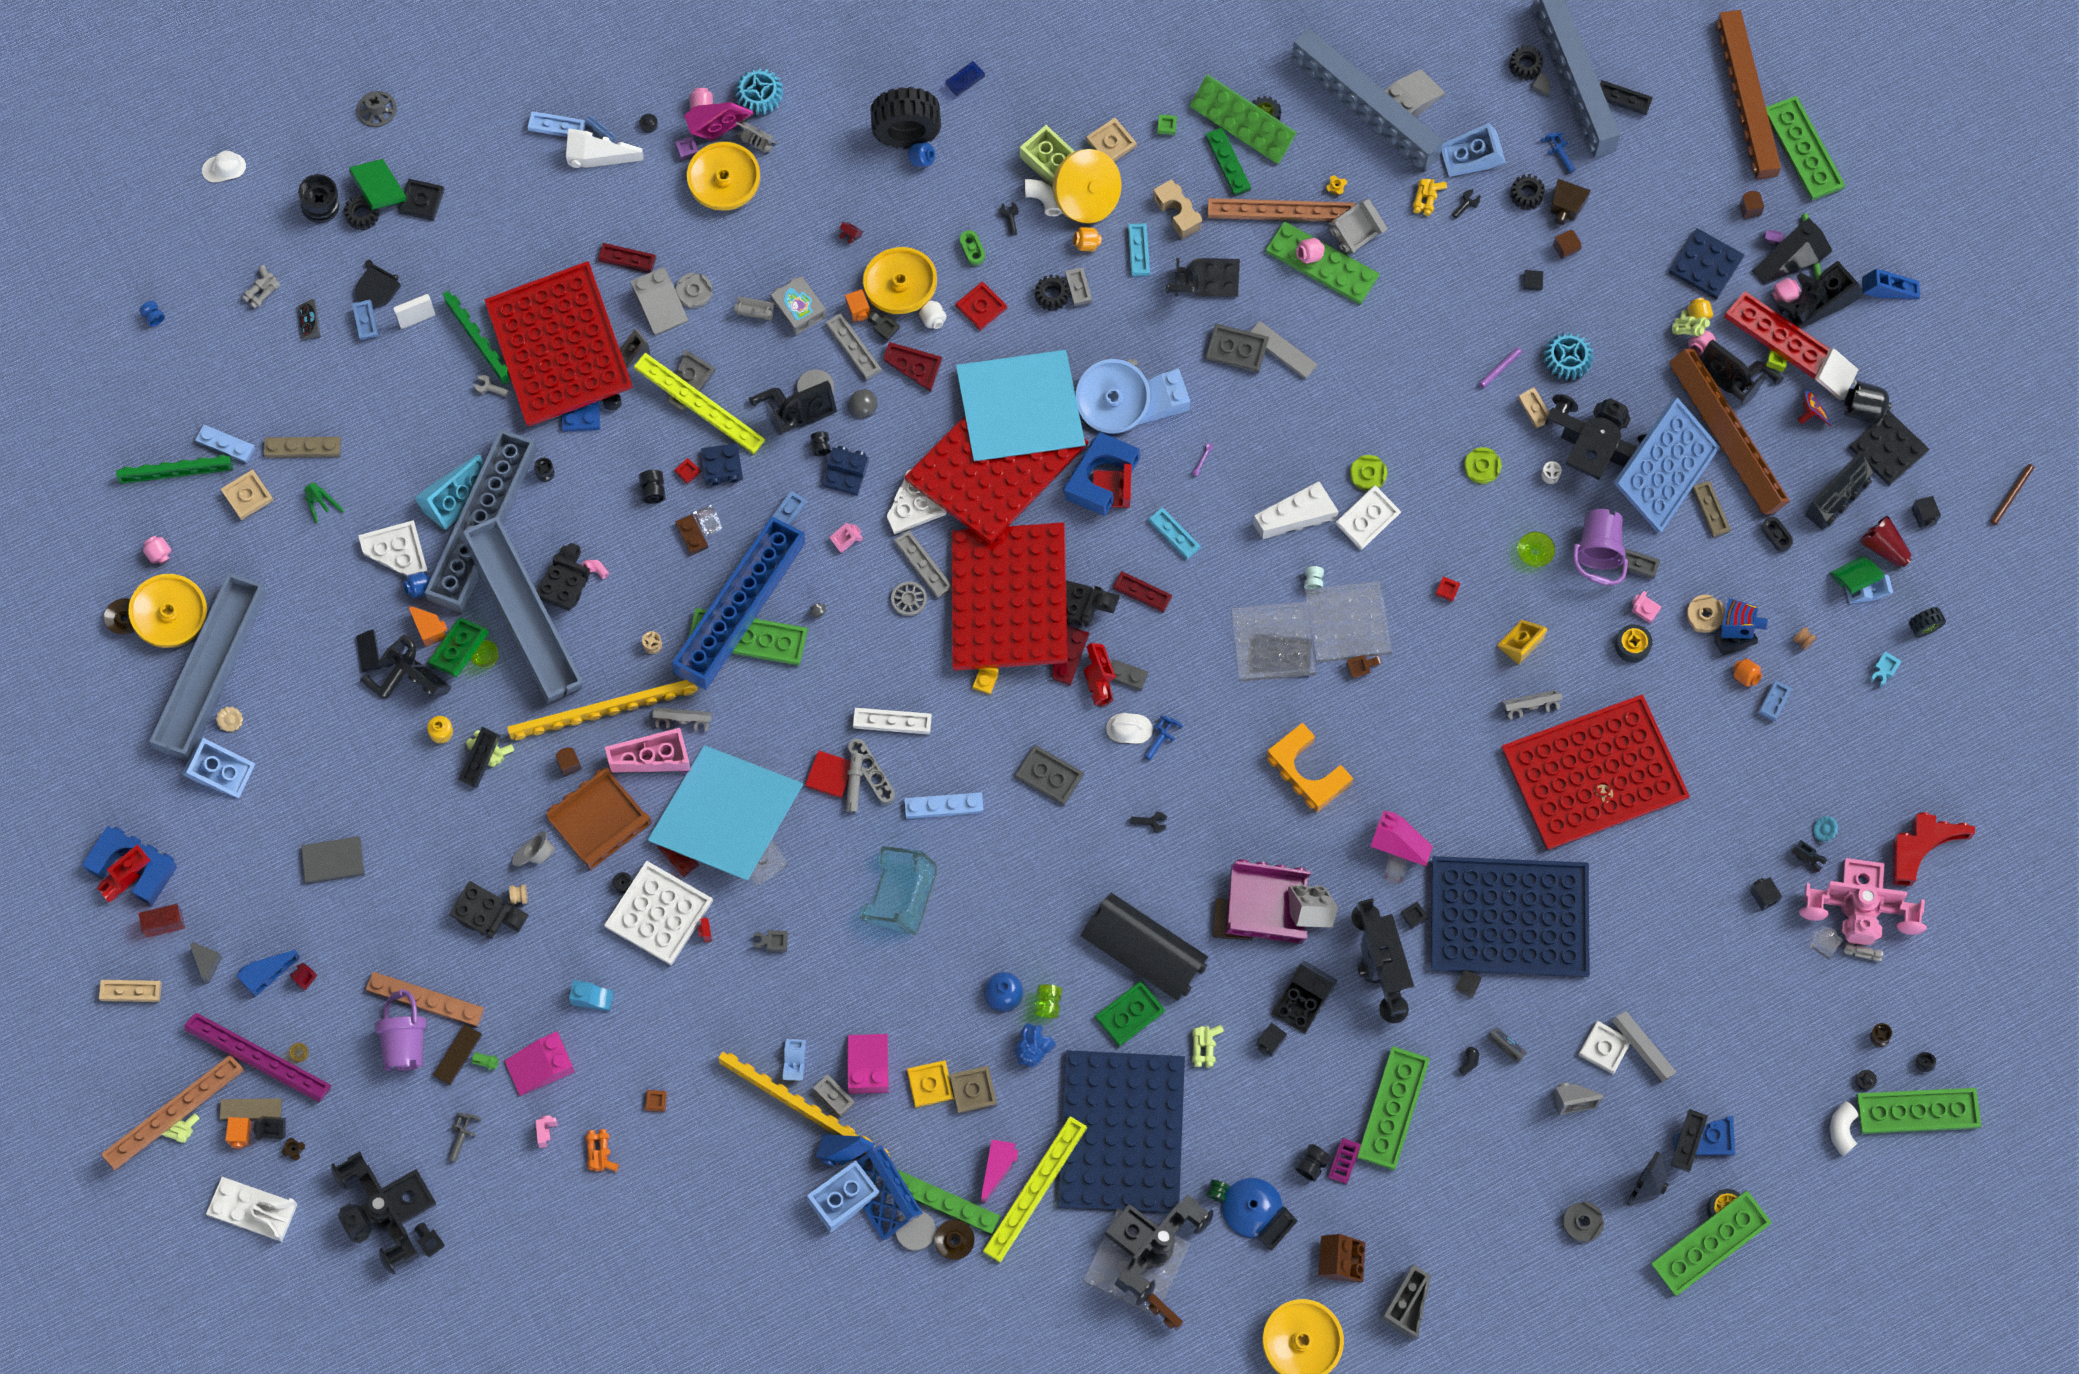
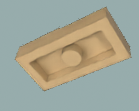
(1534, 407)

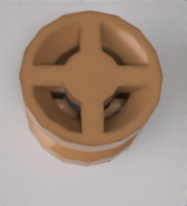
(1804, 638)

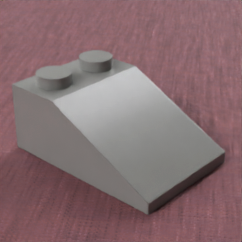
(1415, 92)
(659, 301)

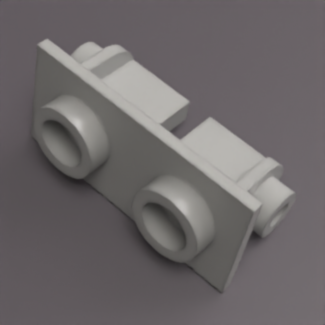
(754, 308)

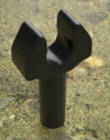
(1467, 202)
(1010, 217)
(1151, 821)

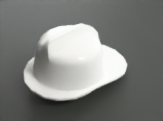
(223, 167)
(1129, 728)

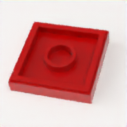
(981, 306)
(829, 774)

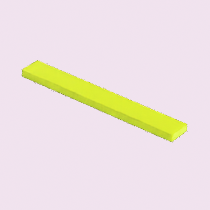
(699, 403)
(1035, 1189)

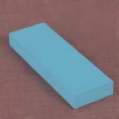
(1138, 249)
(1174, 533)

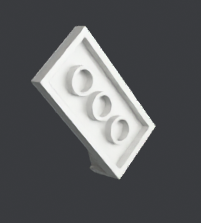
(252, 1209)

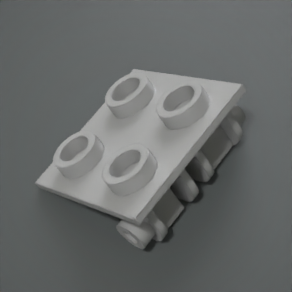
(761, 138)

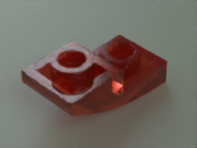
(681, 863)

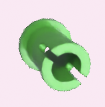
(490, 1062)

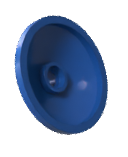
(1237, 1209)

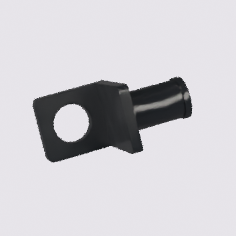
(429, 1240)

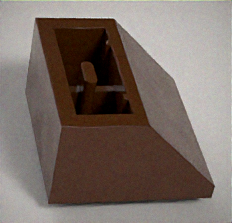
(1341, 1258)

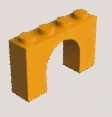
(1315, 792)

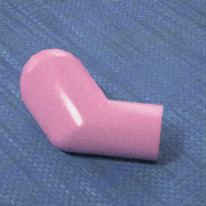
(596, 566)

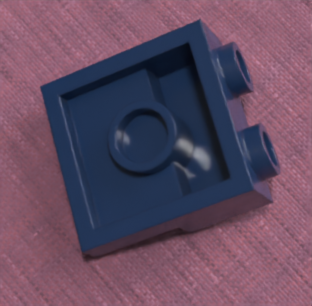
(721, 464)
(845, 470)

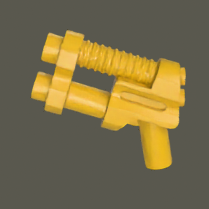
(1427, 190)

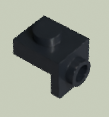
(270, 1127)

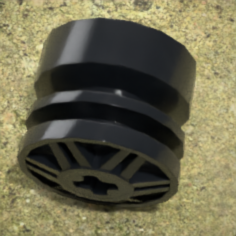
(319, 198)

